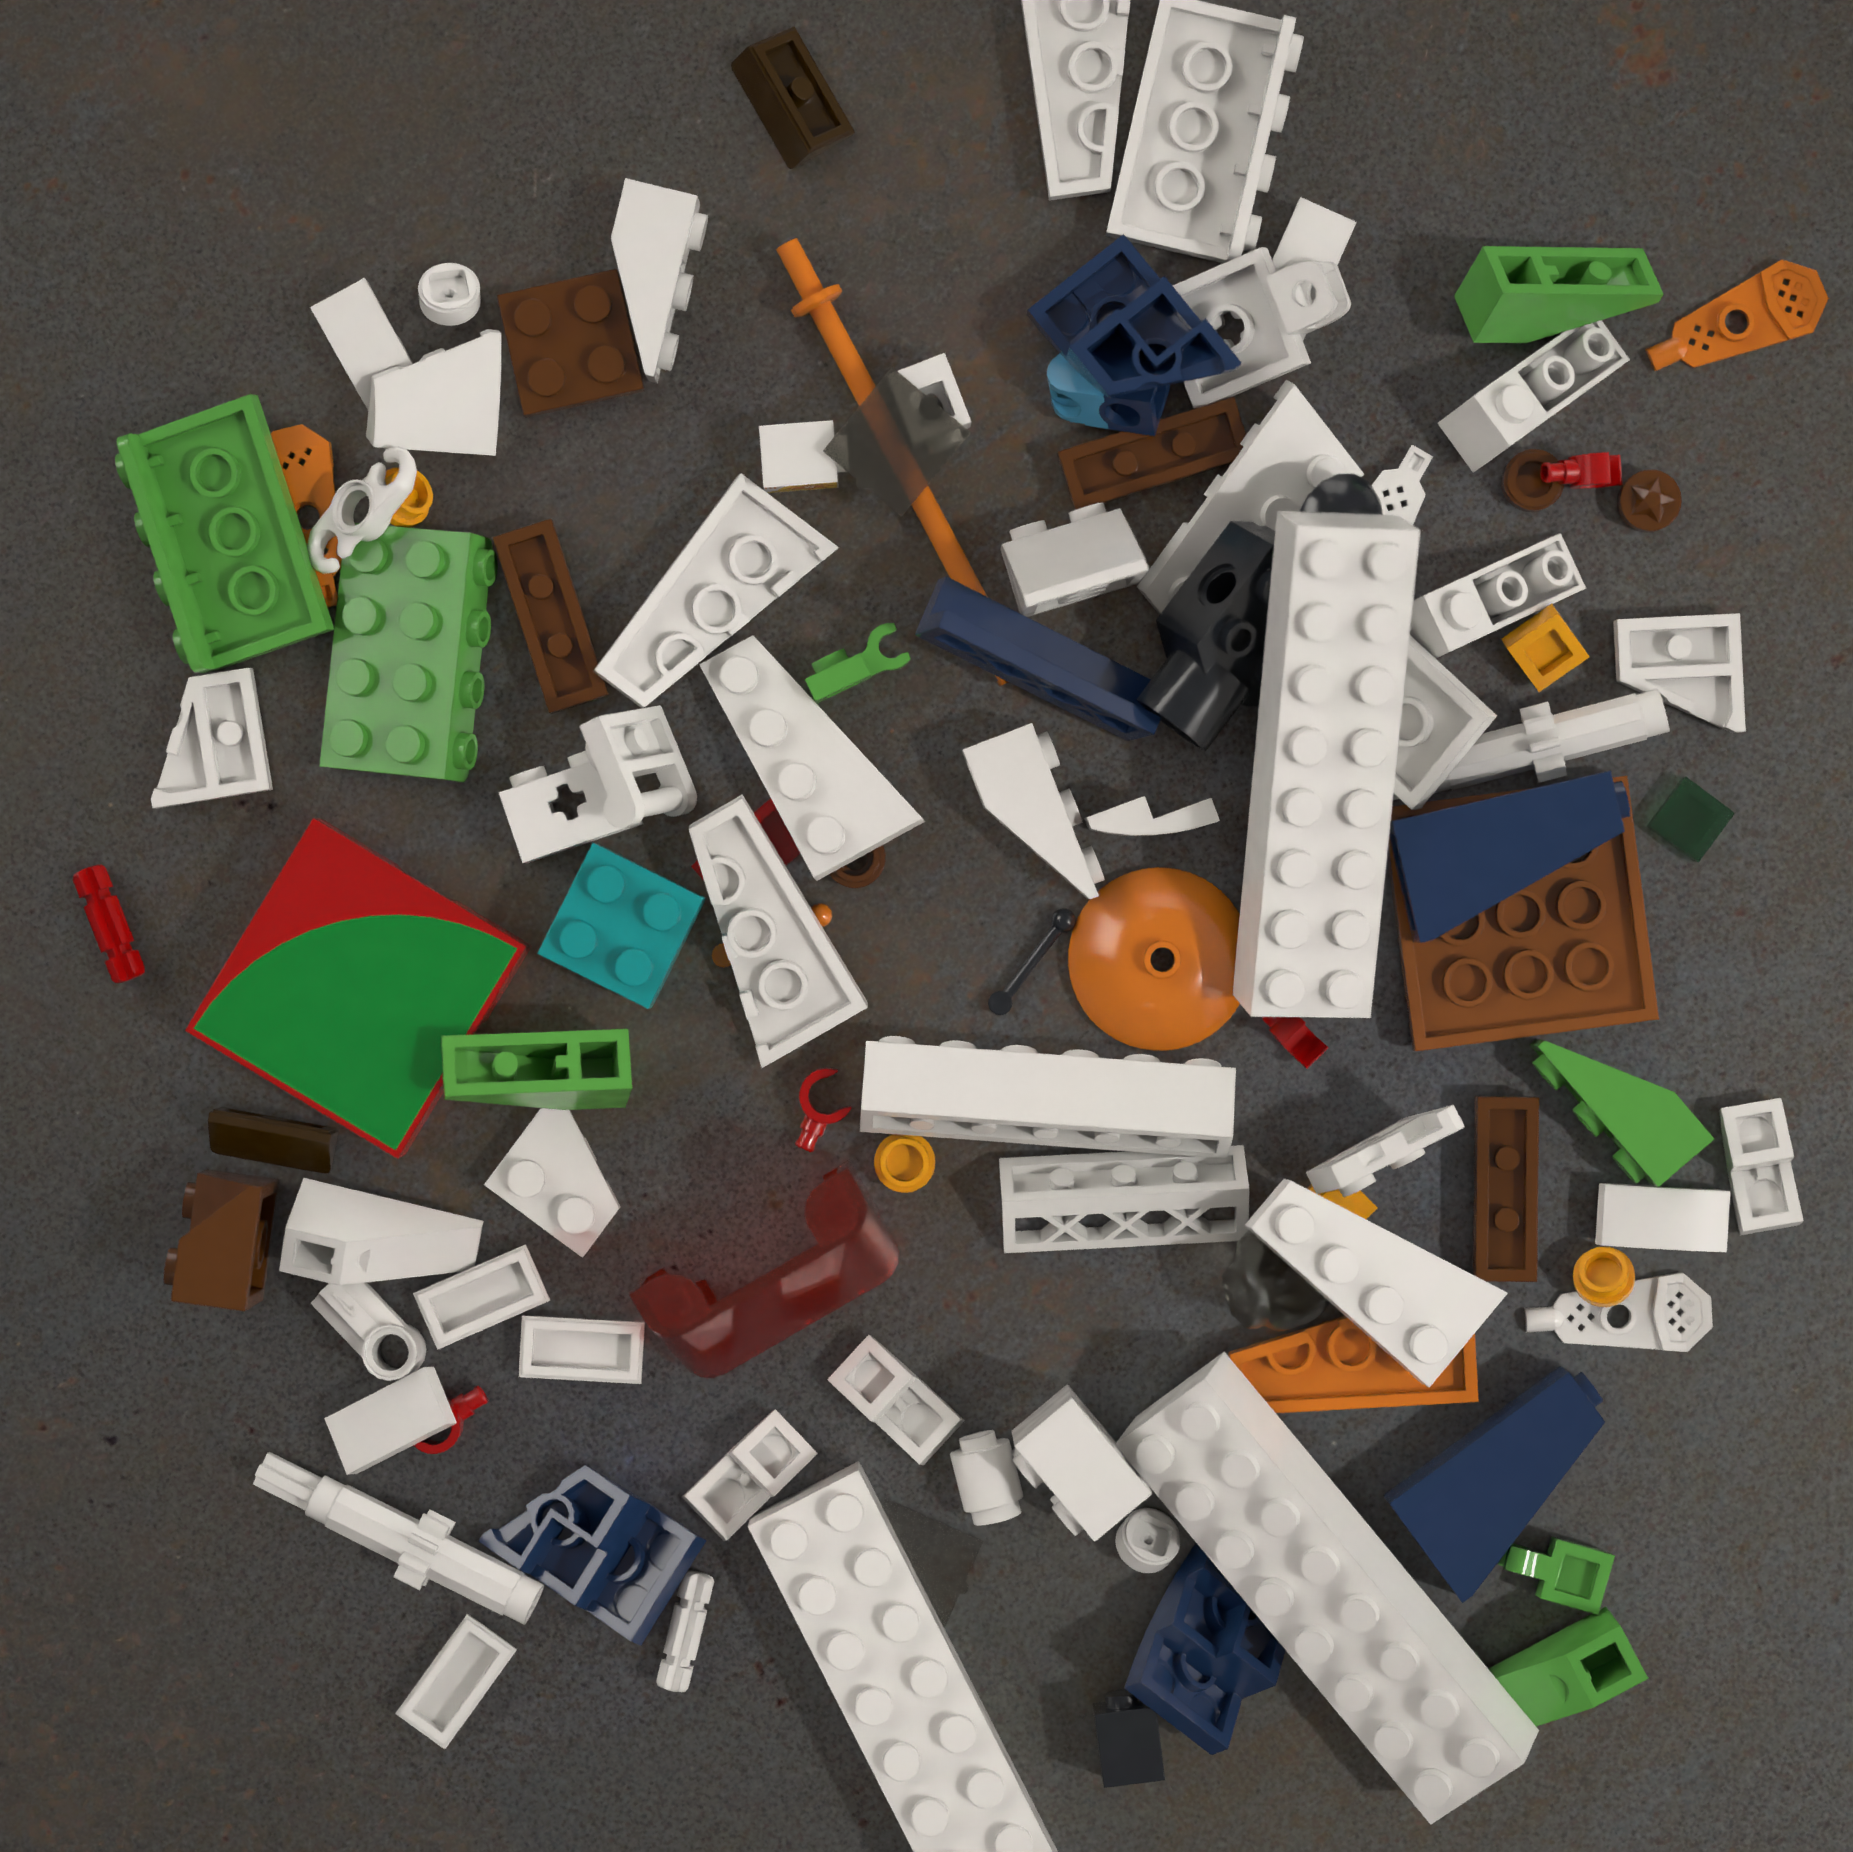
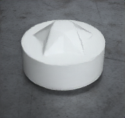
(449, 294)
(1147, 1540)

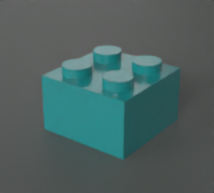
(622, 925)

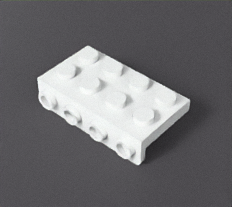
(1204, 129)

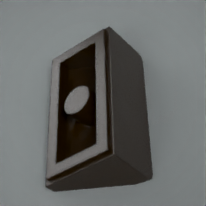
(791, 97)
(272, 1139)

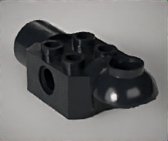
(1219, 621)

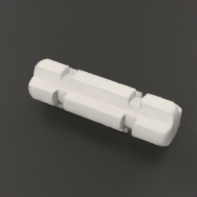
(685, 1631)

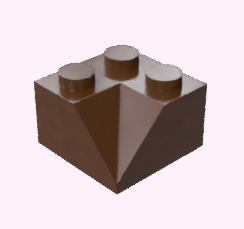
(228, 1241)

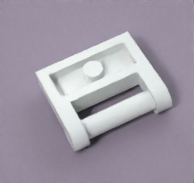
(634, 746)

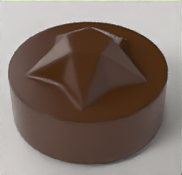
(1649, 501)

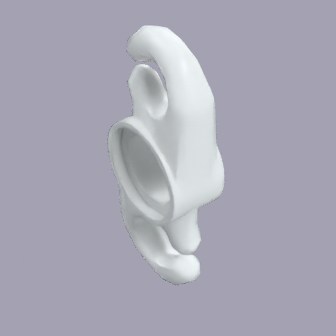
(383, 503)

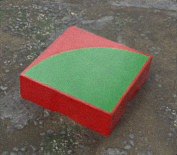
(354, 985)

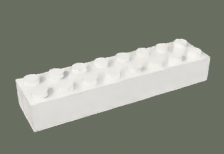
(1325, 763)
(1328, 1589)
(895, 1670)

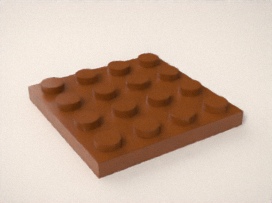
(1538, 962)

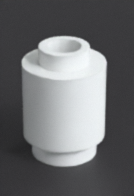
(987, 1478)

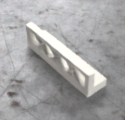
(1124, 1190)

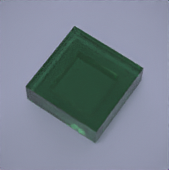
(1690, 819)

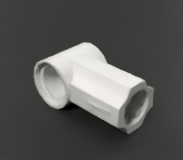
(364, 1322)

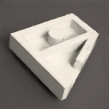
(556, 1181)

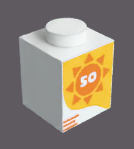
(795, 457)

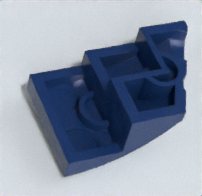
(1128, 326)
(600, 1550)
(1203, 1655)

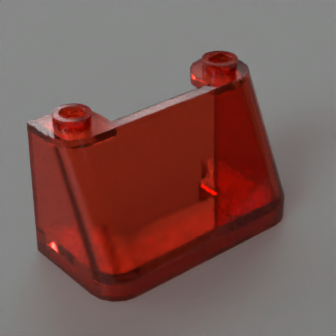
(719, 1335)

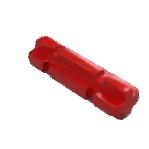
(108, 923)

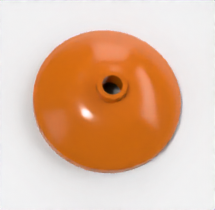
(1113, 954)

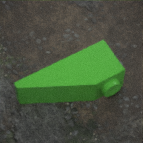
(1550, 290)
(539, 1069)

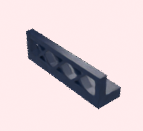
(1037, 659)

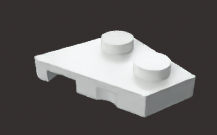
(1690, 662)
(216, 742)
(1392, 1146)

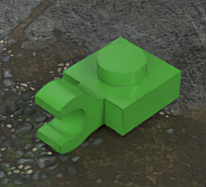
(839, 672)
(1566, 1574)

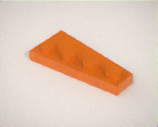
(1344, 1369)

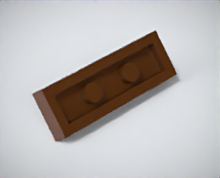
(1138, 462)
(550, 615)
(1506, 1188)

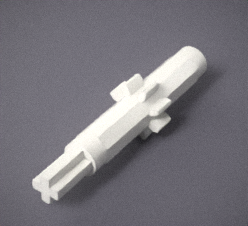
(1548, 740)
(418, 1546)

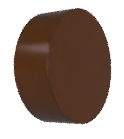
(1523, 482)

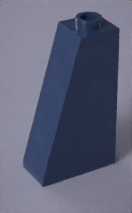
(1489, 849)
(1495, 1478)

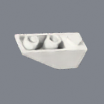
(651, 250)
(1532, 392)
(1494, 596)
(1022, 795)
(365, 1237)

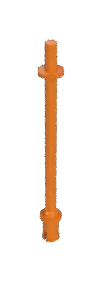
(819, 305)

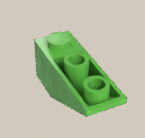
(1642, 1119)
(1571, 1669)

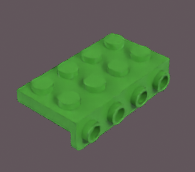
(223, 535)
(409, 654)

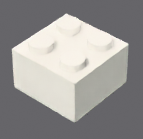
(1079, 1464)

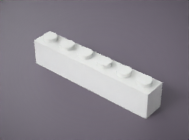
(1048, 1098)

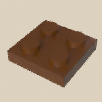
(570, 343)

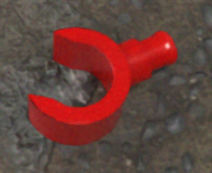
(1585, 471)
(1296, 1039)
(814, 1120)
(462, 1408)

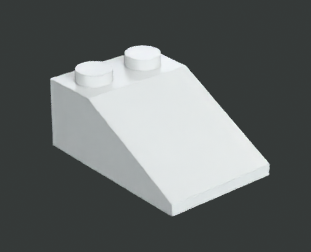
(1072, 560)

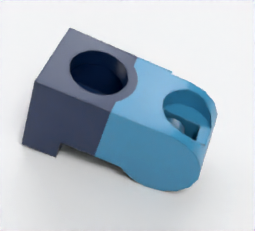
(1082, 403)

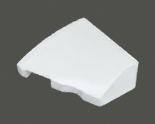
(441, 401)

